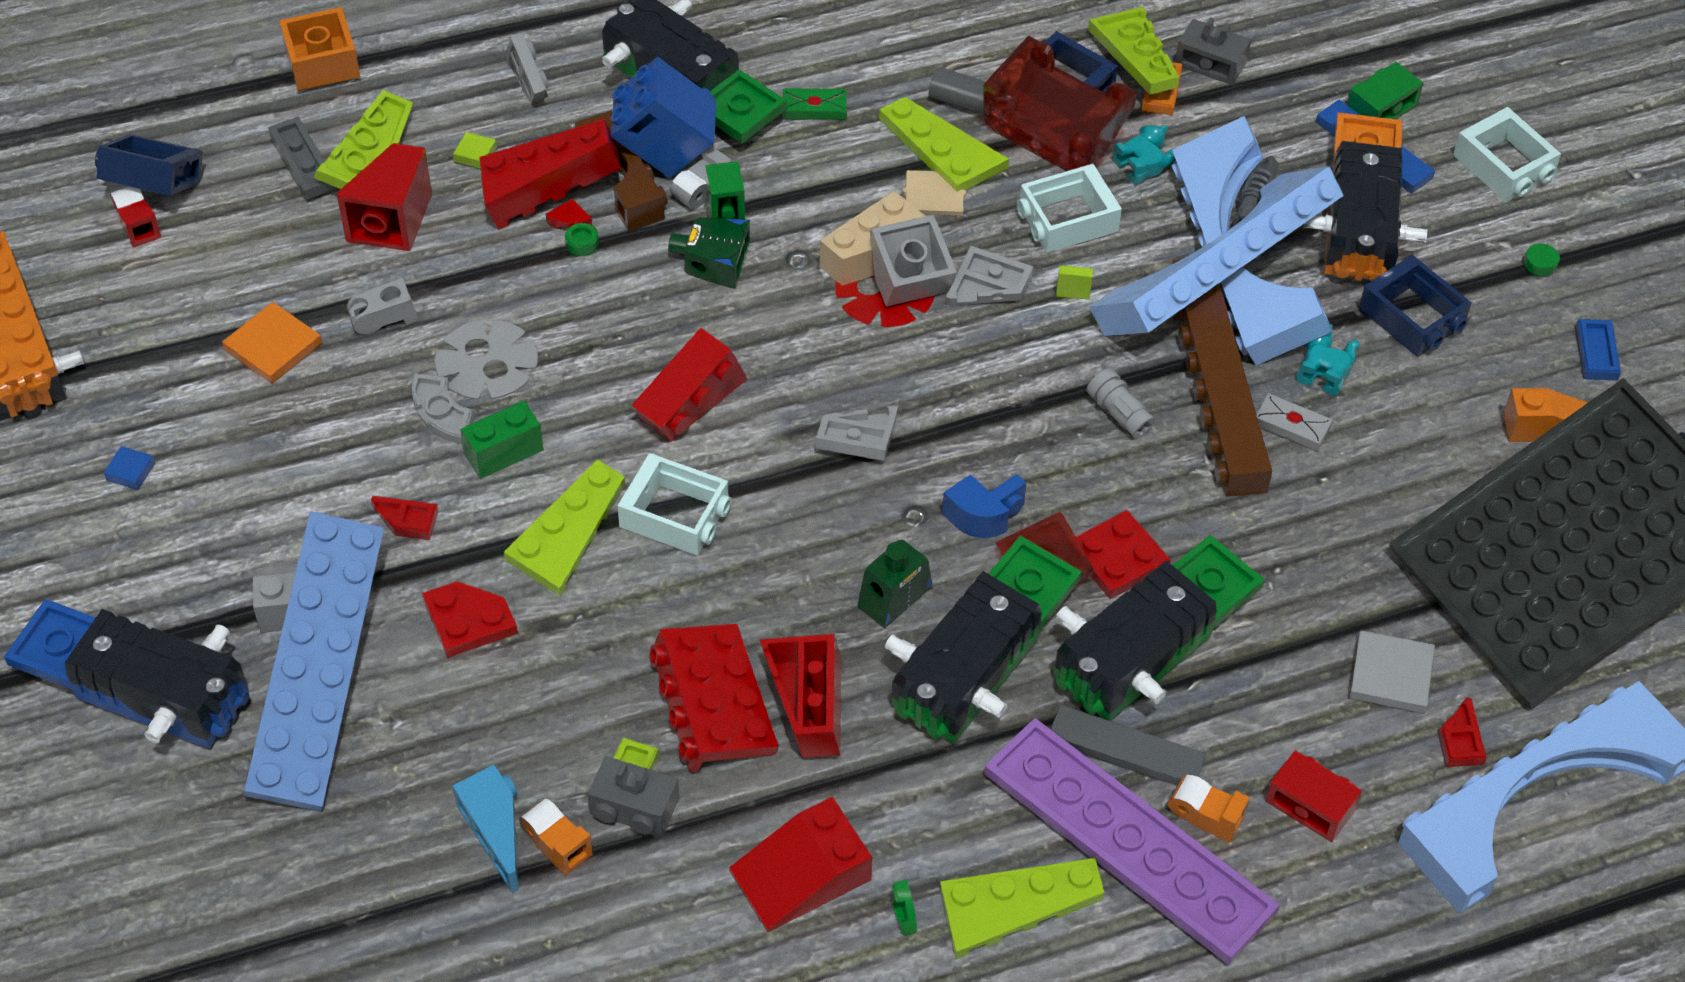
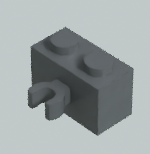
(1213, 51)
(633, 796)

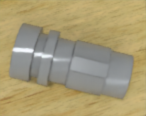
(1123, 406)

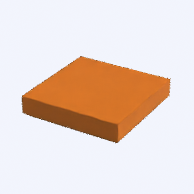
(272, 342)

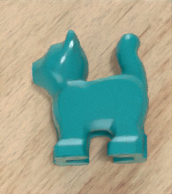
(1144, 153)
(1328, 363)

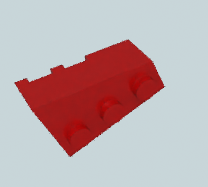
(689, 386)
(810, 689)

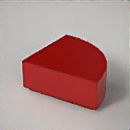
(567, 215)

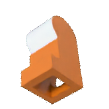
(1208, 807)
(556, 836)

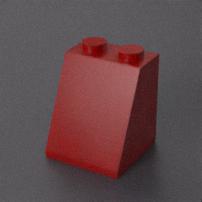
(387, 199)

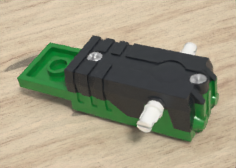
(653, 30)
(1151, 628)
(980, 641)

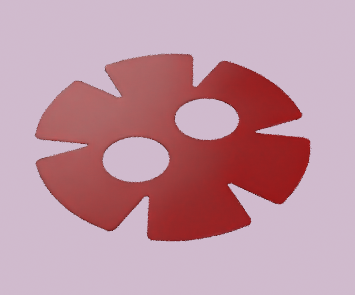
(867, 306)

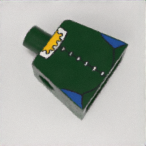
(714, 249)
(894, 582)

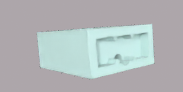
(1473, 153)
(1061, 187)
(683, 479)

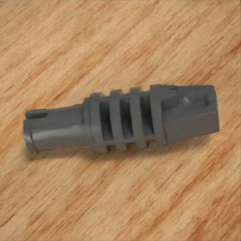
(1258, 178)

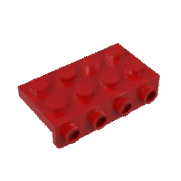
(711, 694)

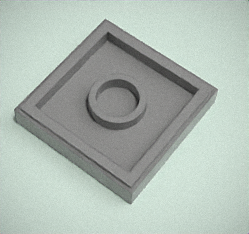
(1392, 671)

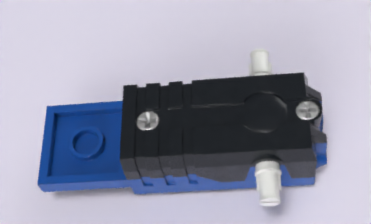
(135, 670)

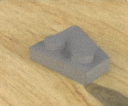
(529, 78)
(988, 279)
(857, 433)

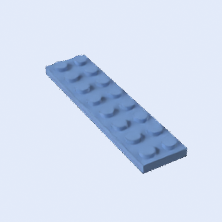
(314, 662)

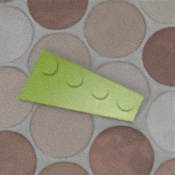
(1134, 45)
(366, 140)
(941, 146)
(559, 536)
(1000, 903)

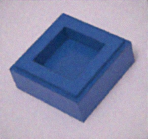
(129, 468)

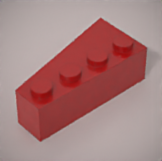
(545, 169)

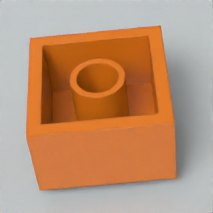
(319, 48)

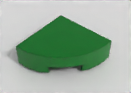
(903, 907)

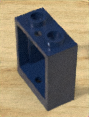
(1095, 67)
(149, 164)
(1431, 288)

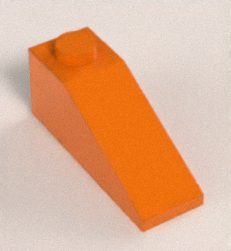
(1536, 411)

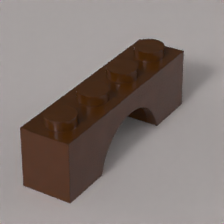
(637, 195)

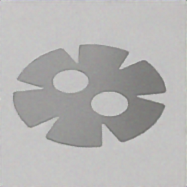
(501, 348)

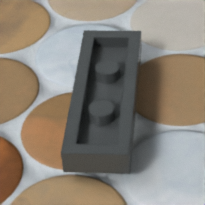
(300, 156)

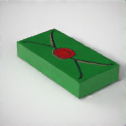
(815, 103)

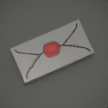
(1293, 422)

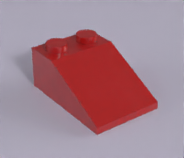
(803, 865)

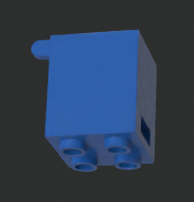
(663, 117)

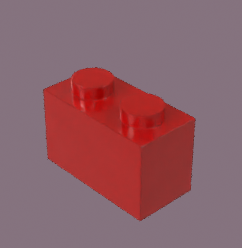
(1313, 795)

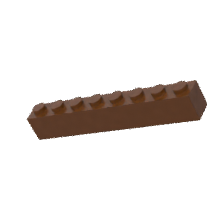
(1224, 395)

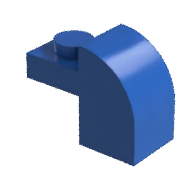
(983, 512)

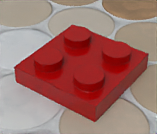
(1120, 553)

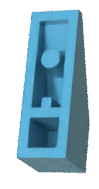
(490, 812)

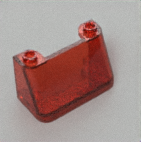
(1053, 110)

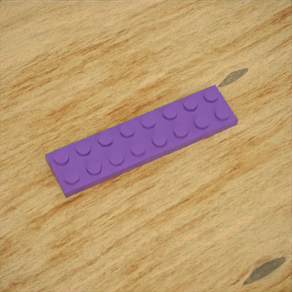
(1132, 840)

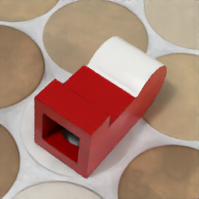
(134, 212)

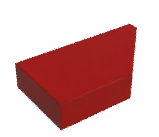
(407, 517)
(1462, 738)

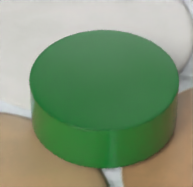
(582, 239)
(1541, 259)

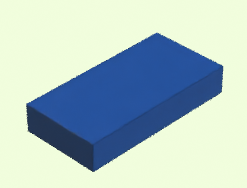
(1598, 349)

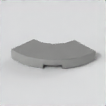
(437, 407)

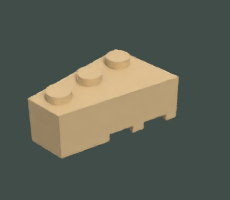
(848, 249)

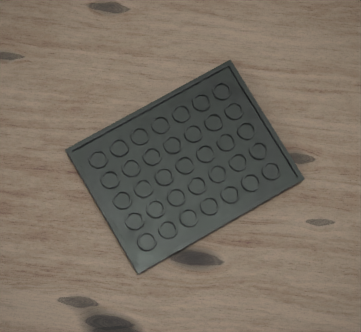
(1562, 544)

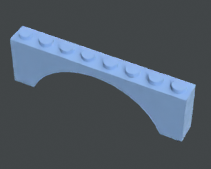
(1283, 207)
(1267, 314)
(1456, 834)

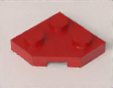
(468, 617)

